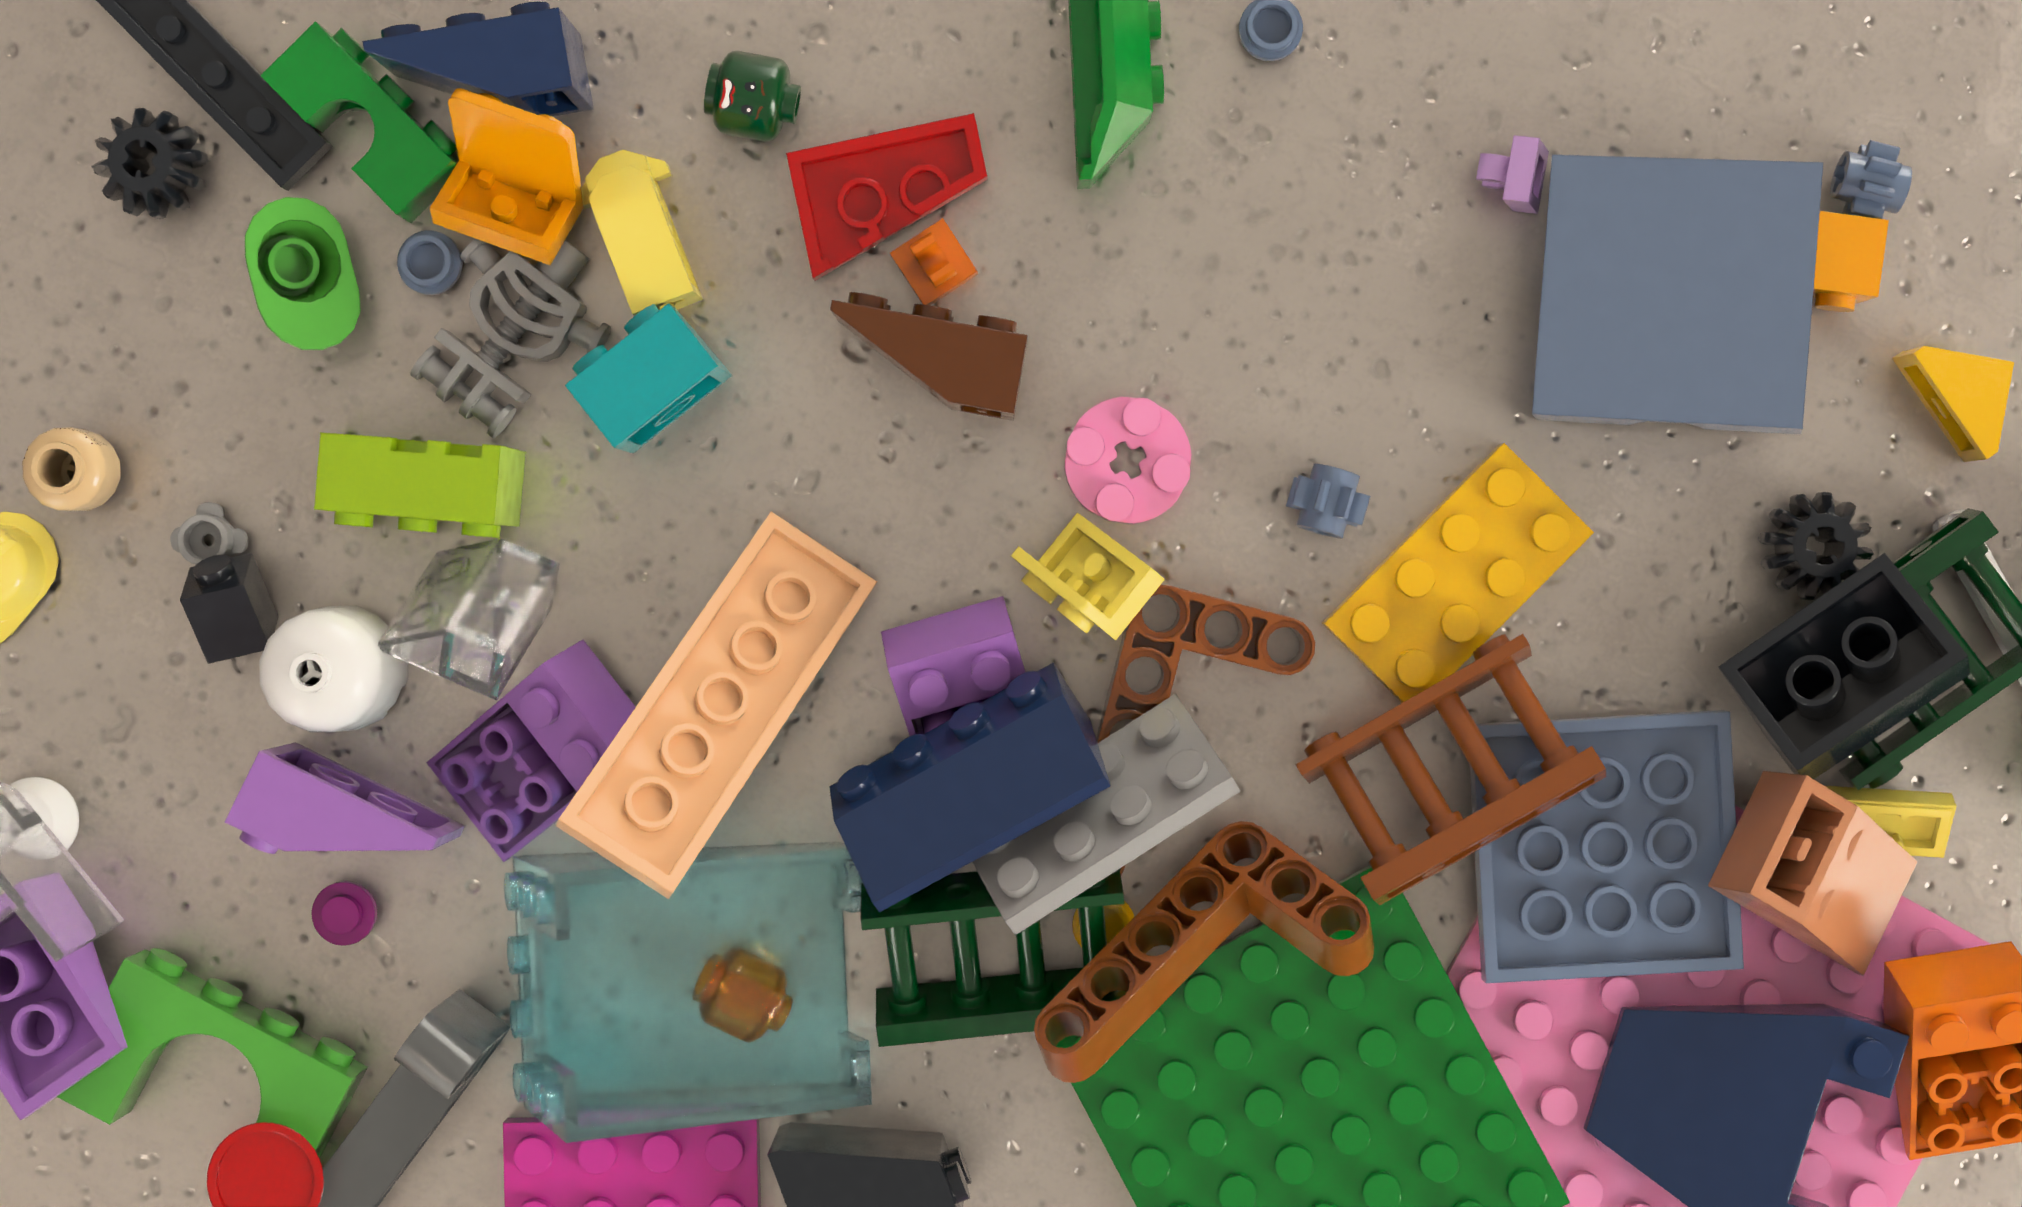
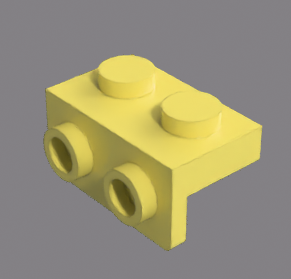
(1093, 576)

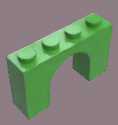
(156, 1000)

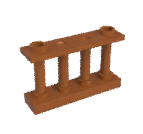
(1506, 800)

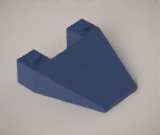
(1728, 1093)

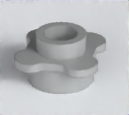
(208, 520)

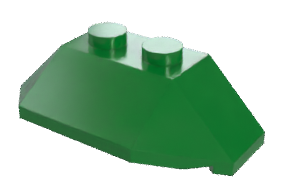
(1111, 79)

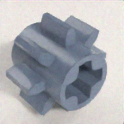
(1871, 180)
(1328, 501)

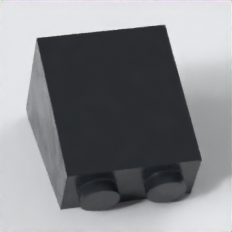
(866, 1167)

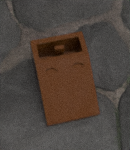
(956, 362)

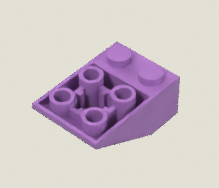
(951, 661)
(534, 748)

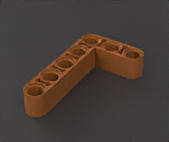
(1188, 634)
(1194, 937)

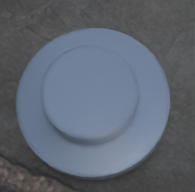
(1270, 29)
(429, 262)

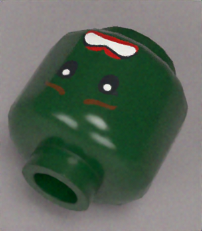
(751, 96)

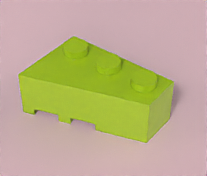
(419, 483)

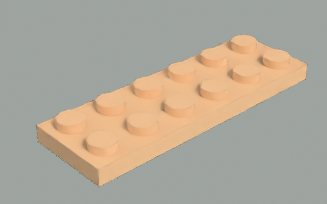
(716, 706)

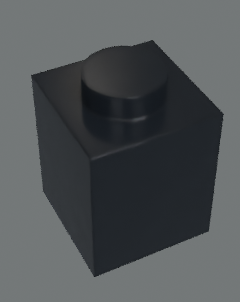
(228, 607)

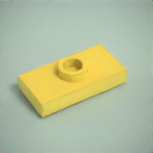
(1912, 818)

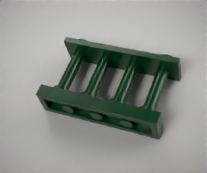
(1962, 547)
(971, 1003)

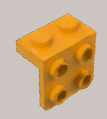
(512, 177)

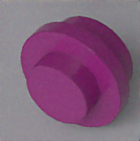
(344, 913)

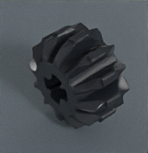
(128, 167)
(1828, 526)

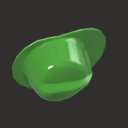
(302, 273)

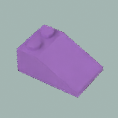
(315, 804)
(52, 1019)

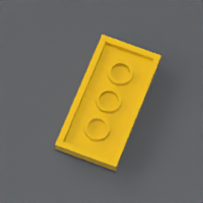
(1458, 576)

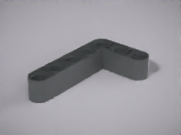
(432, 1075)

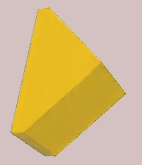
(1962, 395)

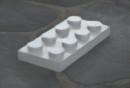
(1159, 781)

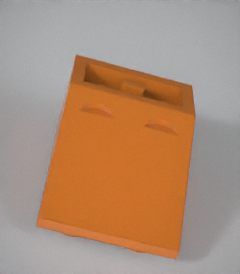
(1963, 1050)

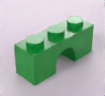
(325, 78)

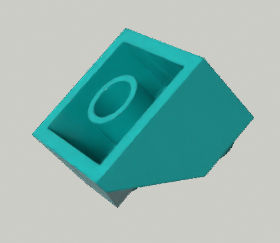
(646, 378)

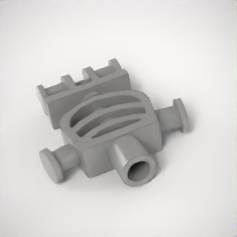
(546, 283)

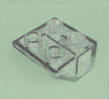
(474, 614)

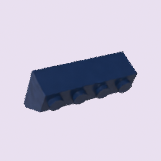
(967, 786)

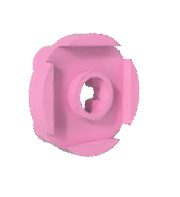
(1138, 424)

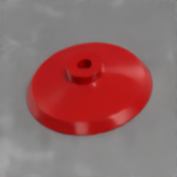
(265, 1168)

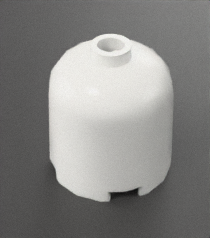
(355, 675)

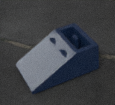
(520, 58)

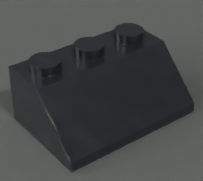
(1846, 668)

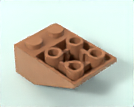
(1814, 868)

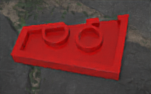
(879, 184)

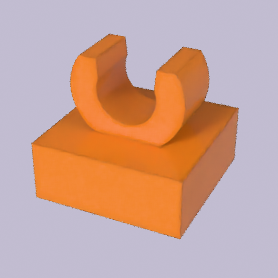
(934, 263)

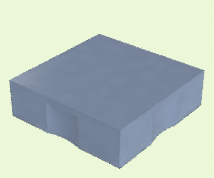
(1678, 292)

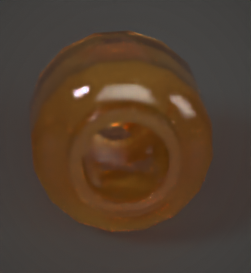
(742, 995)

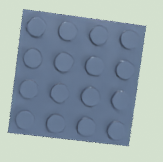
(1622, 866)

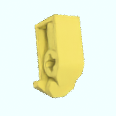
(640, 230)

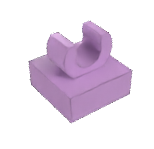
(1518, 175)

